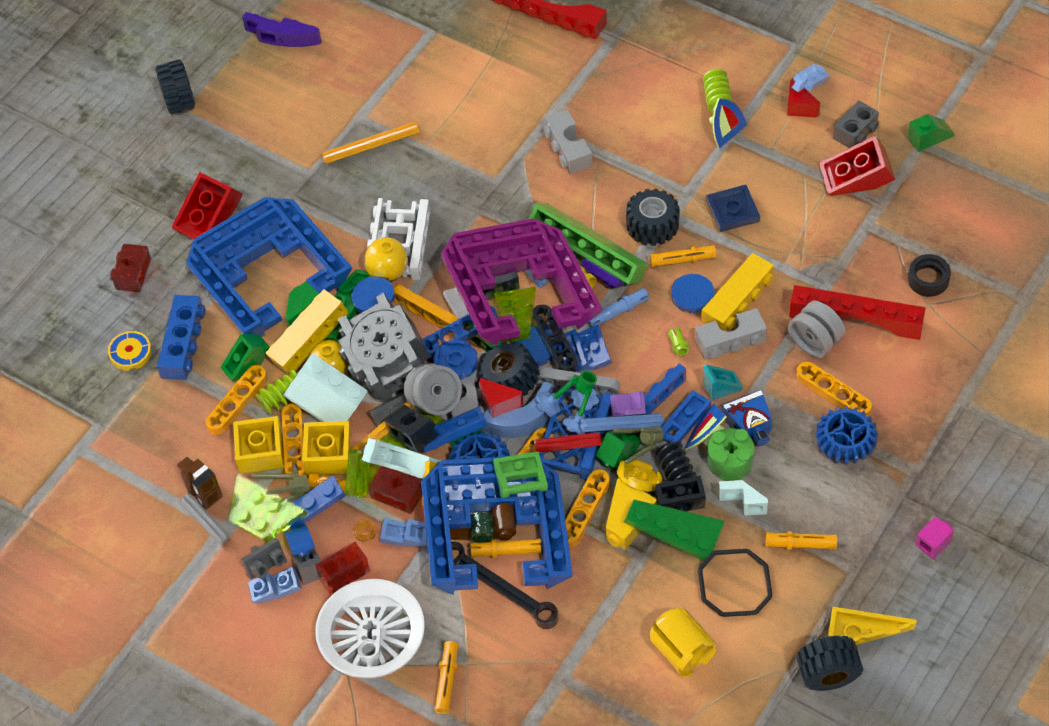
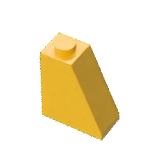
(617, 532)

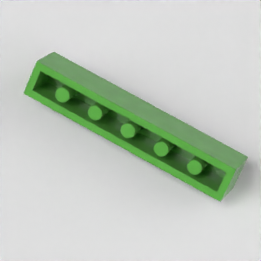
(592, 245)

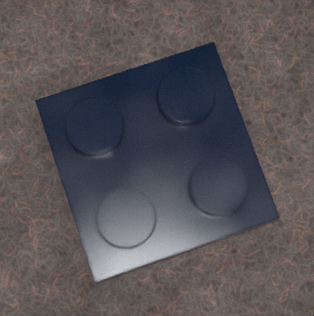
(733, 208)

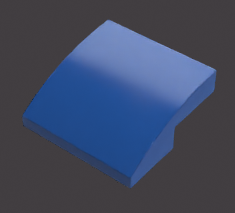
(589, 349)

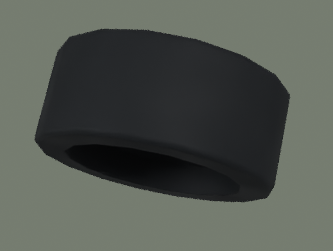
(925, 288)

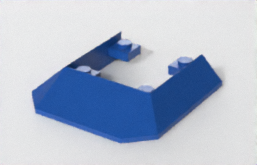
(267, 224)
(472, 486)

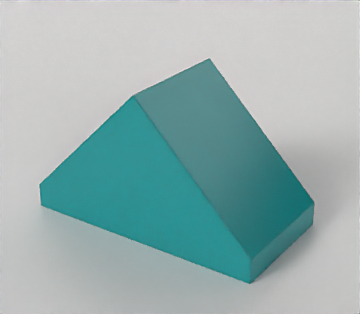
(720, 382)

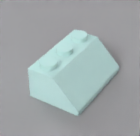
(324, 391)

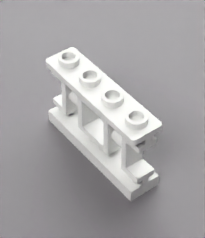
(414, 239)

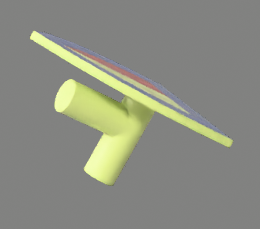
(726, 121)
(706, 427)

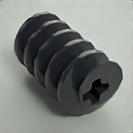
(674, 461)

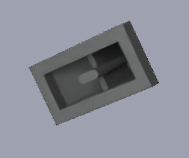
(306, 566)

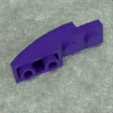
(287, 33)

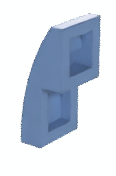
(403, 534)

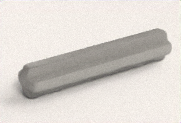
(204, 519)

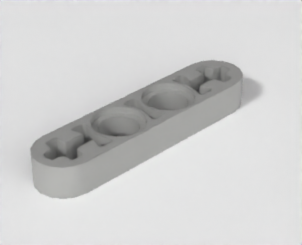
(560, 378)

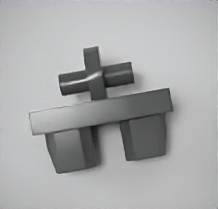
(263, 558)

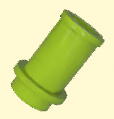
(680, 346)

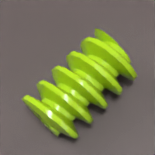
(716, 86)
(274, 394)

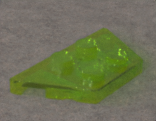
(261, 513)

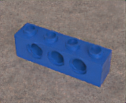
(169, 364)

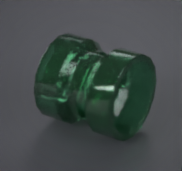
(481, 526)

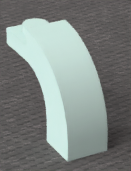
(396, 457)

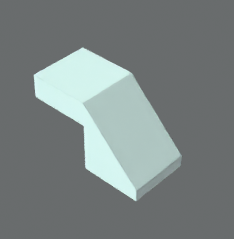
(753, 501)

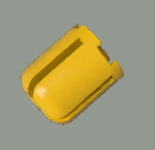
(682, 641)

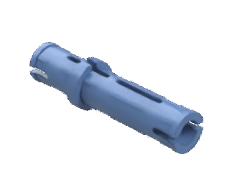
(625, 304)

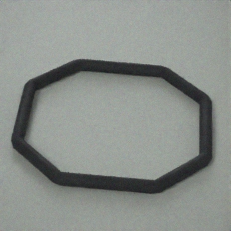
(736, 613)

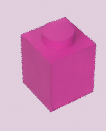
(934, 537)

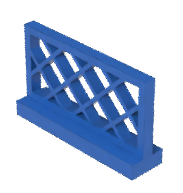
(588, 456)

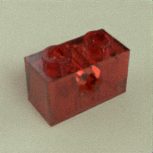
(131, 267)
(396, 489)
(342, 568)

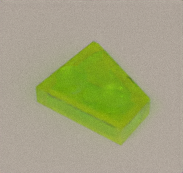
(359, 474)

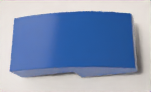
(300, 540)

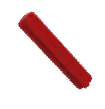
(568, 442)

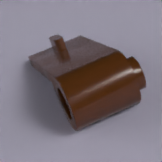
(503, 524)

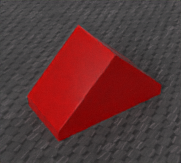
(802, 103)
(500, 398)

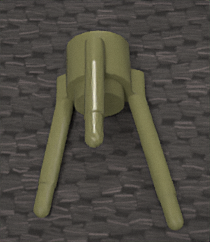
(649, 436)
(297, 484)

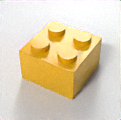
(258, 444)
(326, 447)

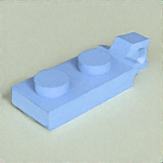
(810, 78)

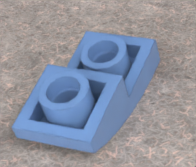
(274, 586)

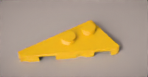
(866, 625)

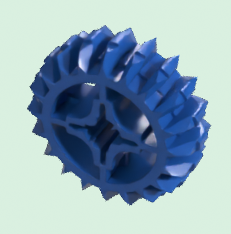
(479, 444)
(840, 444)

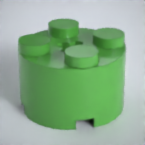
(730, 454)

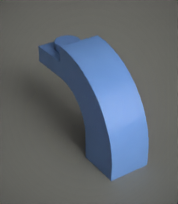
(519, 421)

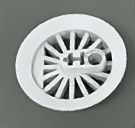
(371, 597)

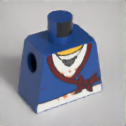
(751, 415)

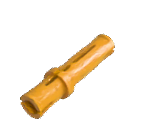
(708, 252)
(793, 540)
(505, 548)
(450, 652)

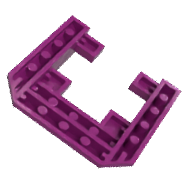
(518, 246)

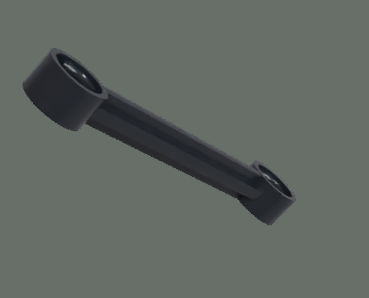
(508, 590)

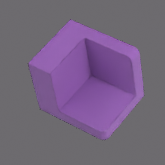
(628, 404)

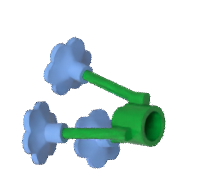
(583, 397)

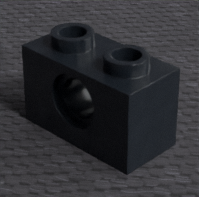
(411, 428)
(681, 494)

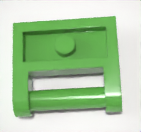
(517, 468)

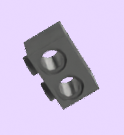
(856, 125)

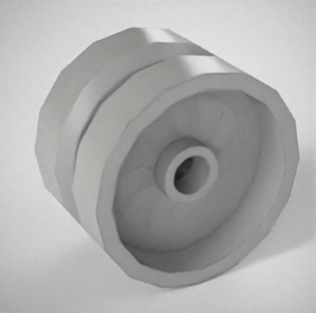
(816, 329)
(432, 389)

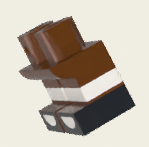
(200, 482)

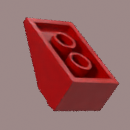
(857, 168)
(206, 206)

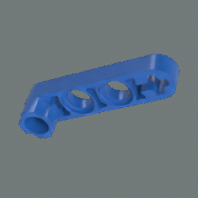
(456, 328)

